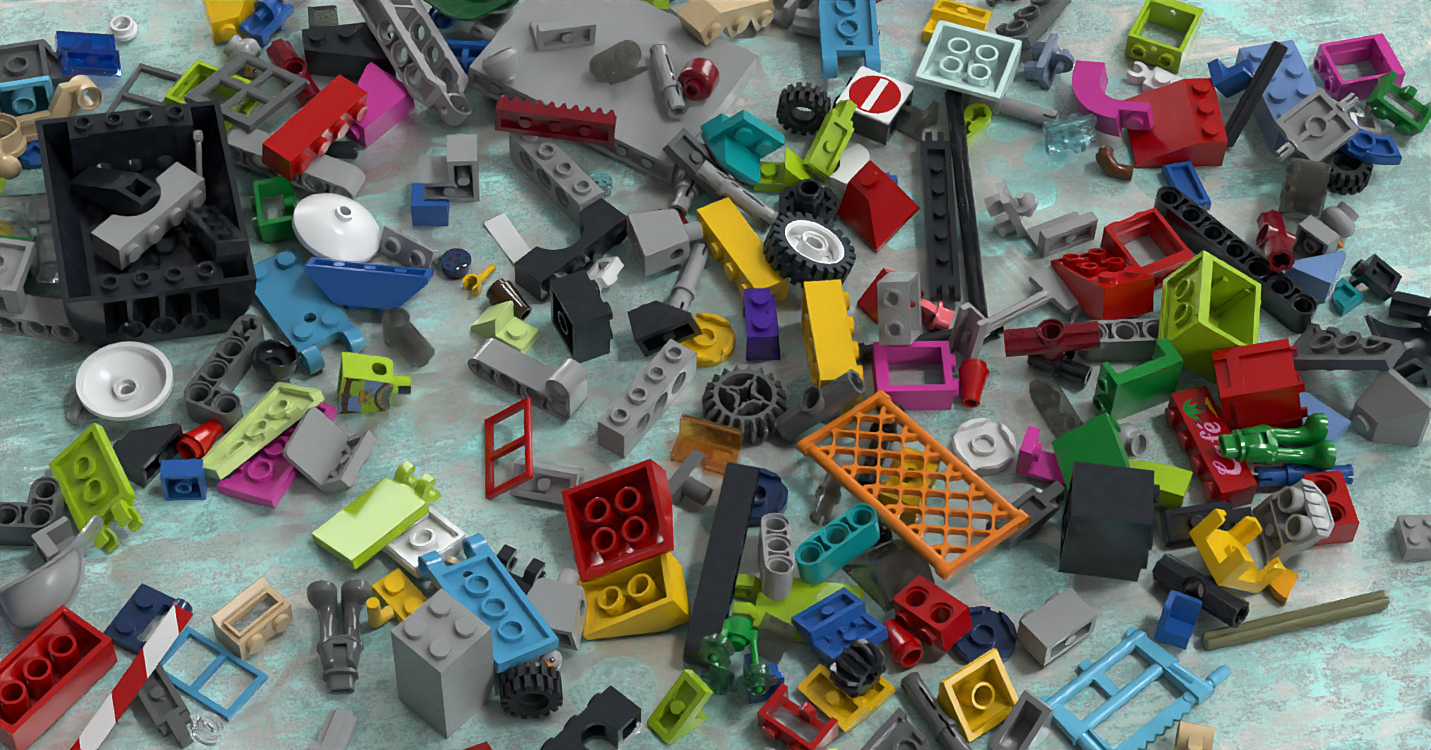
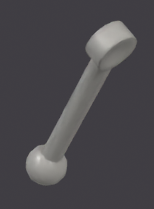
(198, 138)

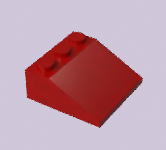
(1184, 126)
(620, 519)

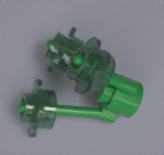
(717, 650)

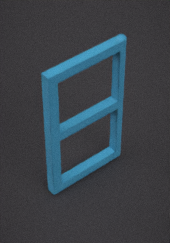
(192, 691)

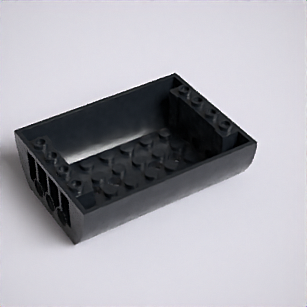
(188, 289)

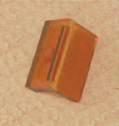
(715, 440)

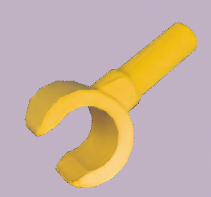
(477, 280)

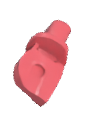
(934, 315)

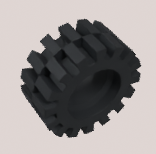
(802, 97)
(1347, 180)
(531, 690)

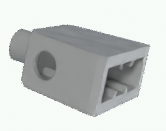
(661, 238)
(561, 606)

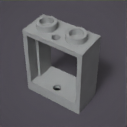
(897, 320)

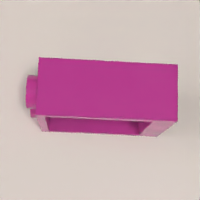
(1371, 48)
(916, 396)

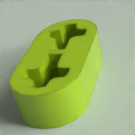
(976, 128)

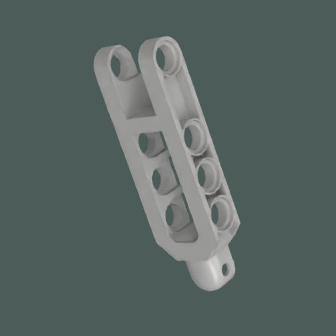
(404, 20)

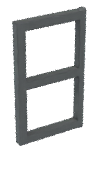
(124, 93)

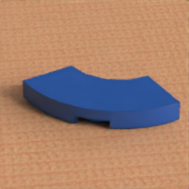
(1372, 148)

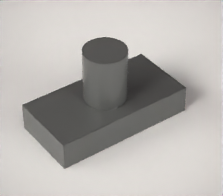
(686, 483)

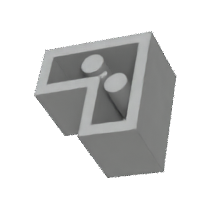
(454, 175)

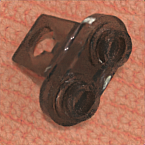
(617, 63)

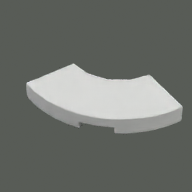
(849, 164)

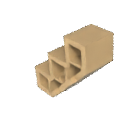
(711, 17)

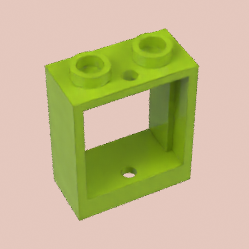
(1185, 19)
(196, 75)

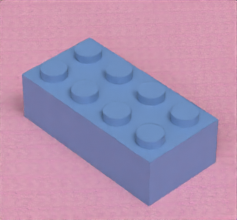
(1286, 89)

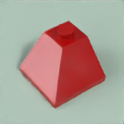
(875, 205)

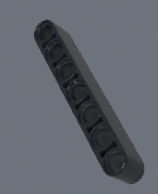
(1201, 231)
(722, 557)

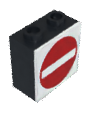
(877, 103)

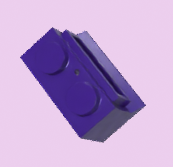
(761, 325)

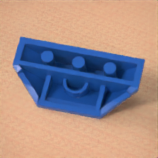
(366, 284)

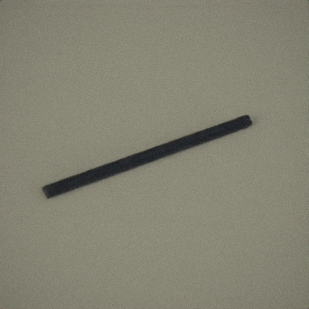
(965, 201)

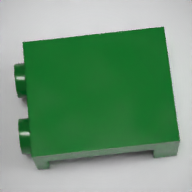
(1140, 386)
(1090, 443)

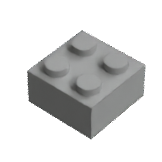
(1314, 238)
(1414, 536)

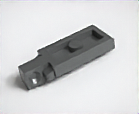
(1038, 505)
(166, 706)

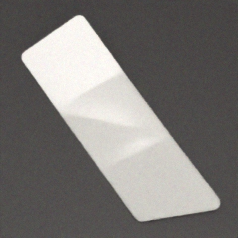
(507, 237)

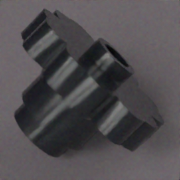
(811, 199)

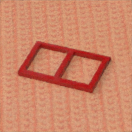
(491, 455)

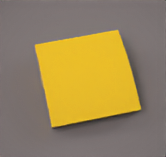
(956, 13)
(833, 703)

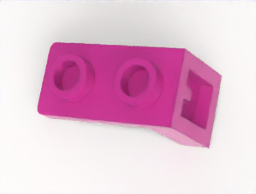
(1035, 462)

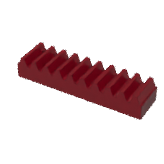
(555, 122)

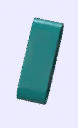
(837, 543)

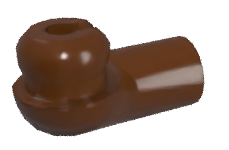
(1110, 166)

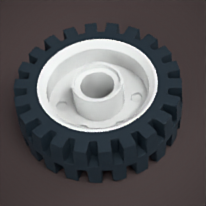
(808, 249)

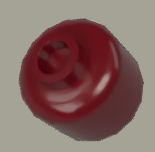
(700, 77)

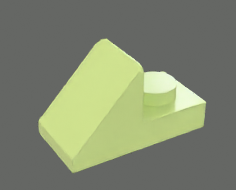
(501, 324)

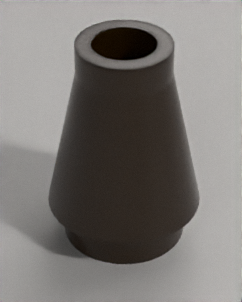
(505, 291)

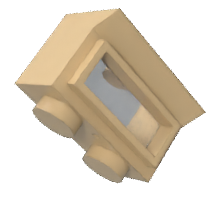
(252, 619)

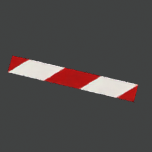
(133, 679)

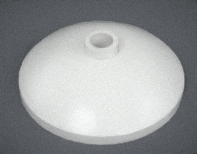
(336, 228)
(124, 369)

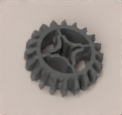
(749, 399)

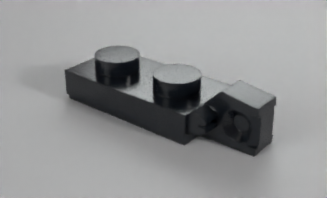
(1180, 521)

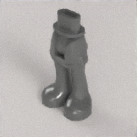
(339, 652)

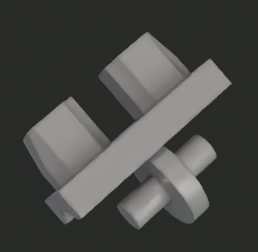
(1022, 205)

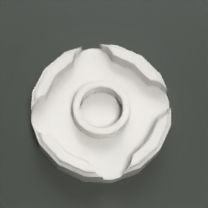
(984, 446)

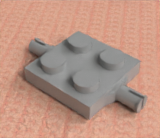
(1316, 126)

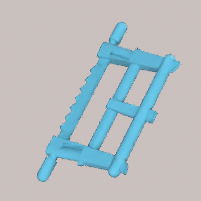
(1161, 663)

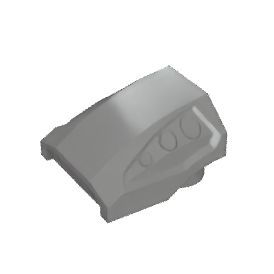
(1293, 520)

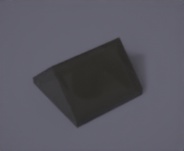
(887, 571)

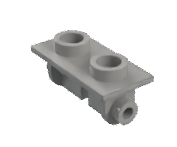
(407, 249)

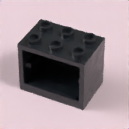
(1108, 521)

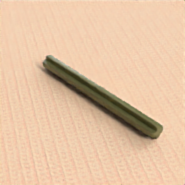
(1295, 620)

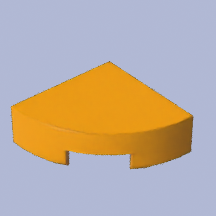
(1283, 585)

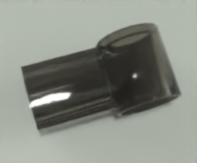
(403, 335)

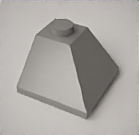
(1392, 411)

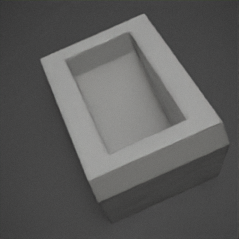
(1025, 725)

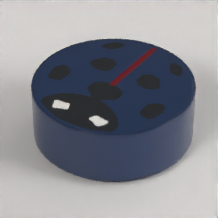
(456, 263)

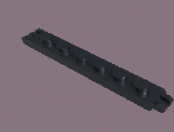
(939, 218)

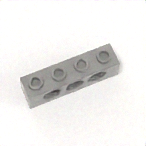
(554, 173)
(647, 398)

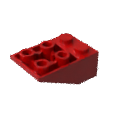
(1106, 284)

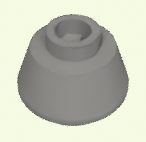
(502, 65)

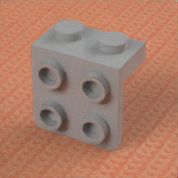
(327, 453)

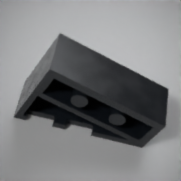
(343, 50)

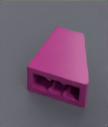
(386, 103)

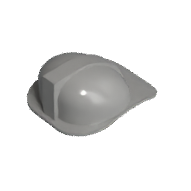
(40, 593)

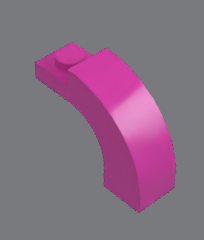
(1112, 115)

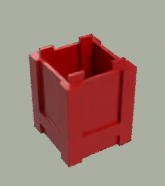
(1259, 385)

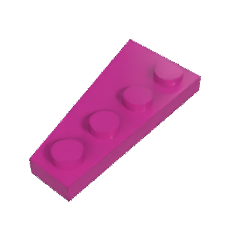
(267, 473)

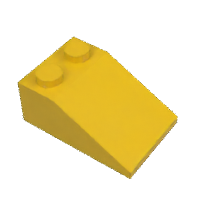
(637, 599)

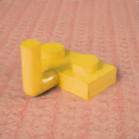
(397, 596)

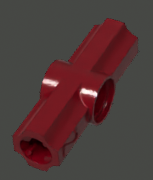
(284, 56)
(1275, 241)
(1052, 339)

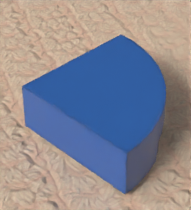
(31, 157)

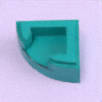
(1345, 297)

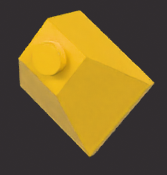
(225, 17)

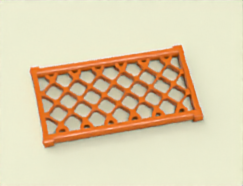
(890, 514)

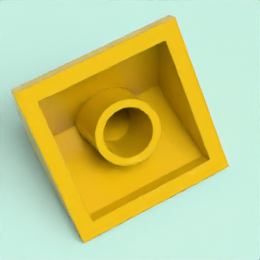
(978, 695)

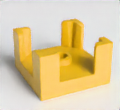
(1227, 553)

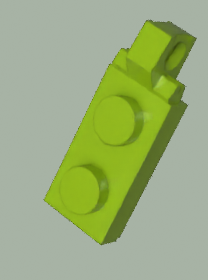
(831, 140)

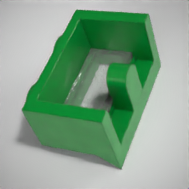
(1399, 106)
(274, 204)

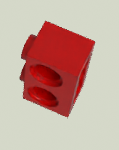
(1340, 503)
(931, 613)

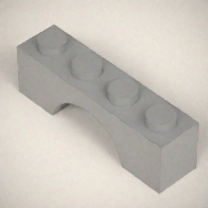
(126, 238)

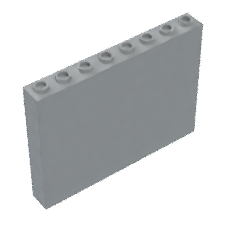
(641, 113)

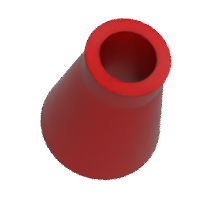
(972, 378)
(199, 440)
(903, 646)

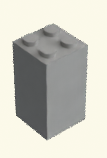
(444, 663)

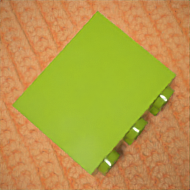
(1208, 310)

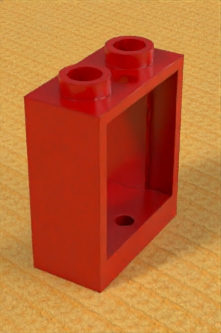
(1152, 224)

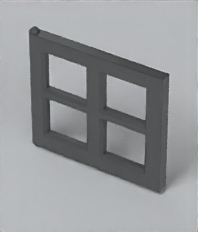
(250, 90)

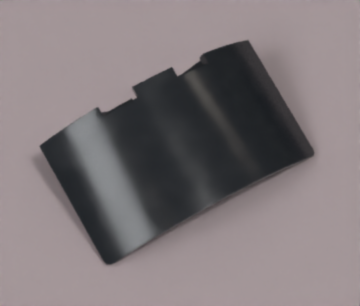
(1416, 360)

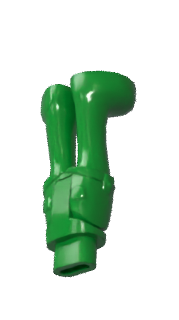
(1261, 443)

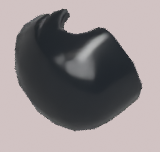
(275, 360)

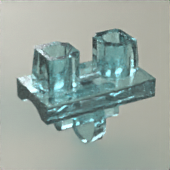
(1071, 134)

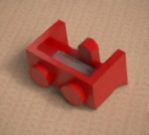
(794, 724)

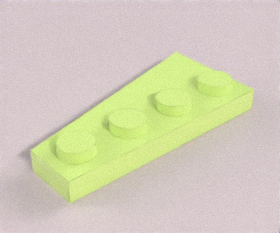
(260, 425)

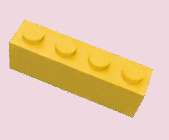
(739, 249)

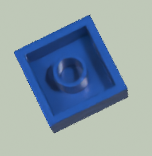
(183, 479)

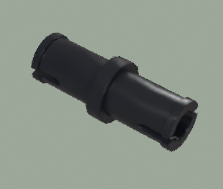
(1063, 367)

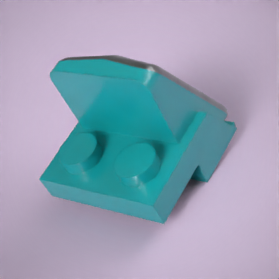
(740, 144)

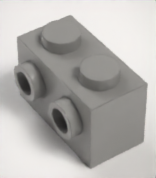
(1056, 625)

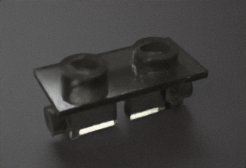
(1054, 406)

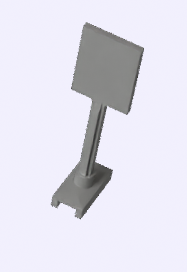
(972, 327)

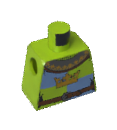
(368, 384)

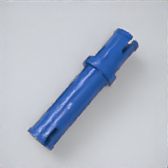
(1289, 475)

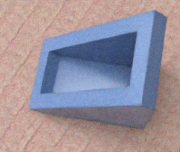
(1318, 273)

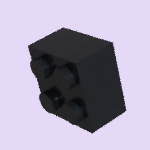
(581, 316)

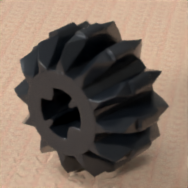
(858, 668)

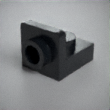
(1376, 276)

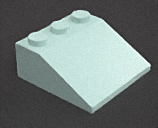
(970, 61)

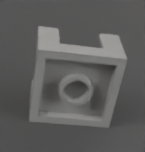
(15, 262)

